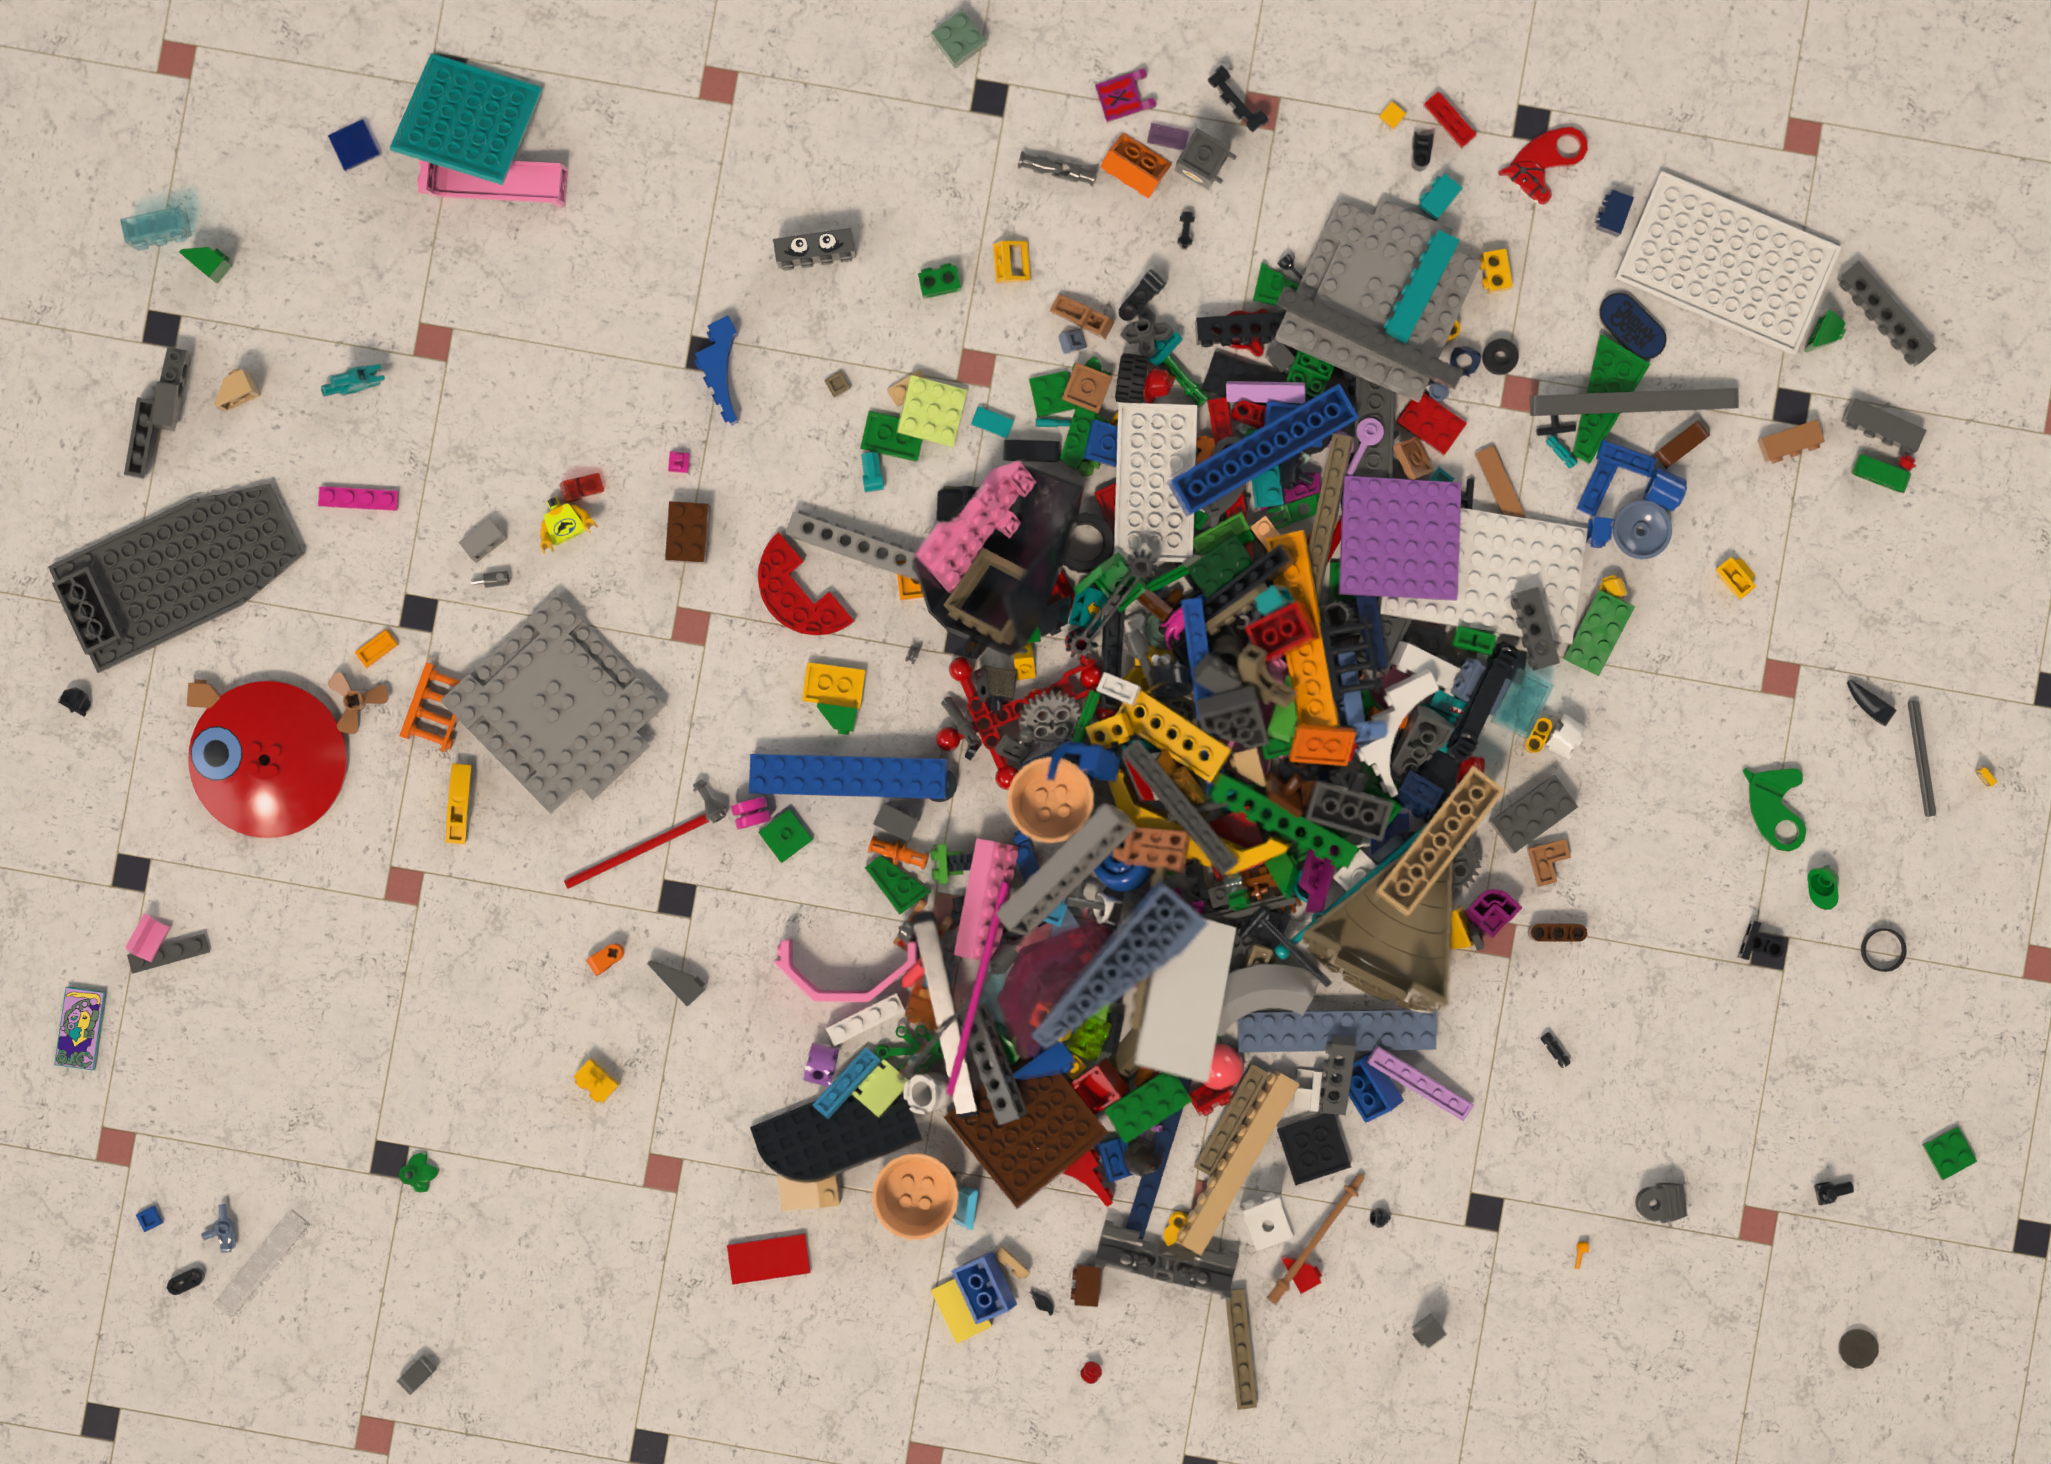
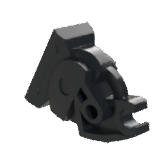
(1278, 920)

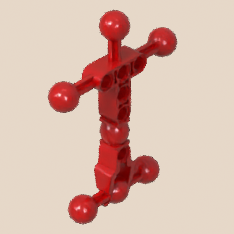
(962, 670)

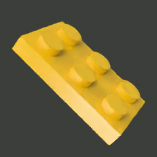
(833, 685)

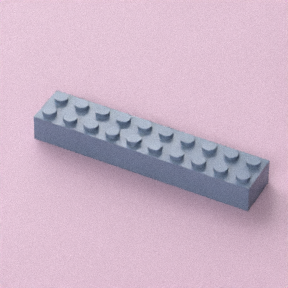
(1311, 1031)

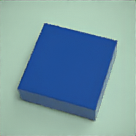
(149, 1218)

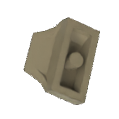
(1258, 955)

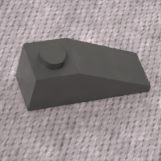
(682, 984)

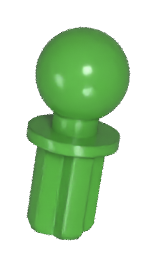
(1087, 468)

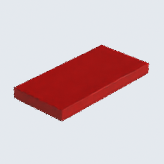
(768, 1259)

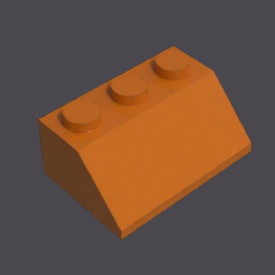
(1135, 165)

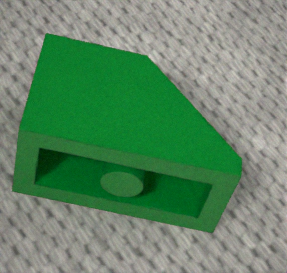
(839, 717)
(1284, 872)

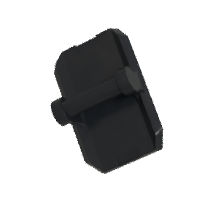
(951, 498)

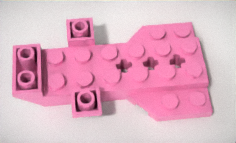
(955, 543)

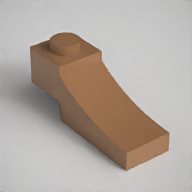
(1082, 316)

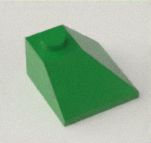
(1826, 332)

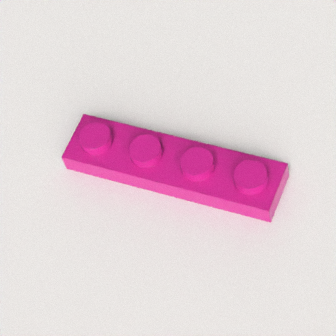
(358, 498)

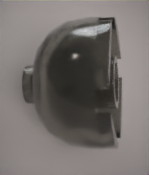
(1141, 1157)

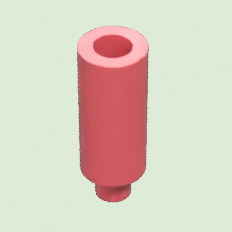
(913, 974)

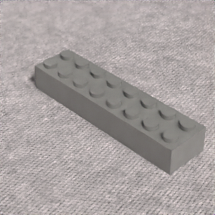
(1066, 869)

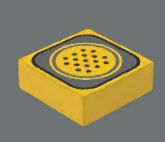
(1986, 777)

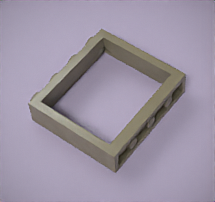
(967, 585)

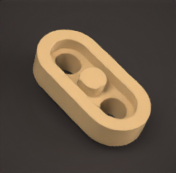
(1006, 1257)

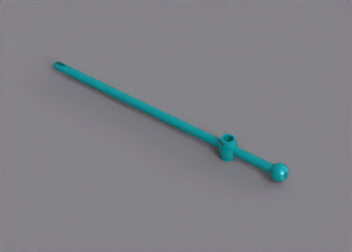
(1283, 952)

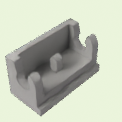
(482, 540)

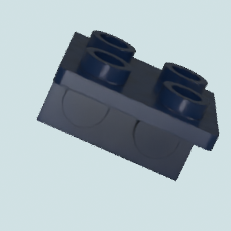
(1418, 795)

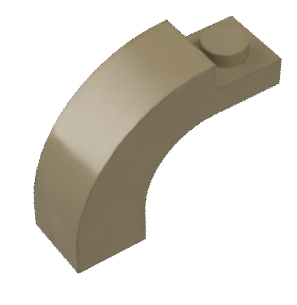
(1254, 673)

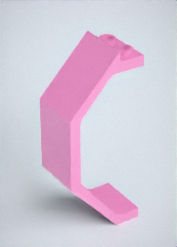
(785, 963)

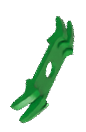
(1292, 513)

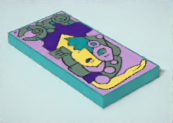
(80, 1028)

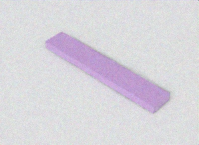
(1420, 1083)

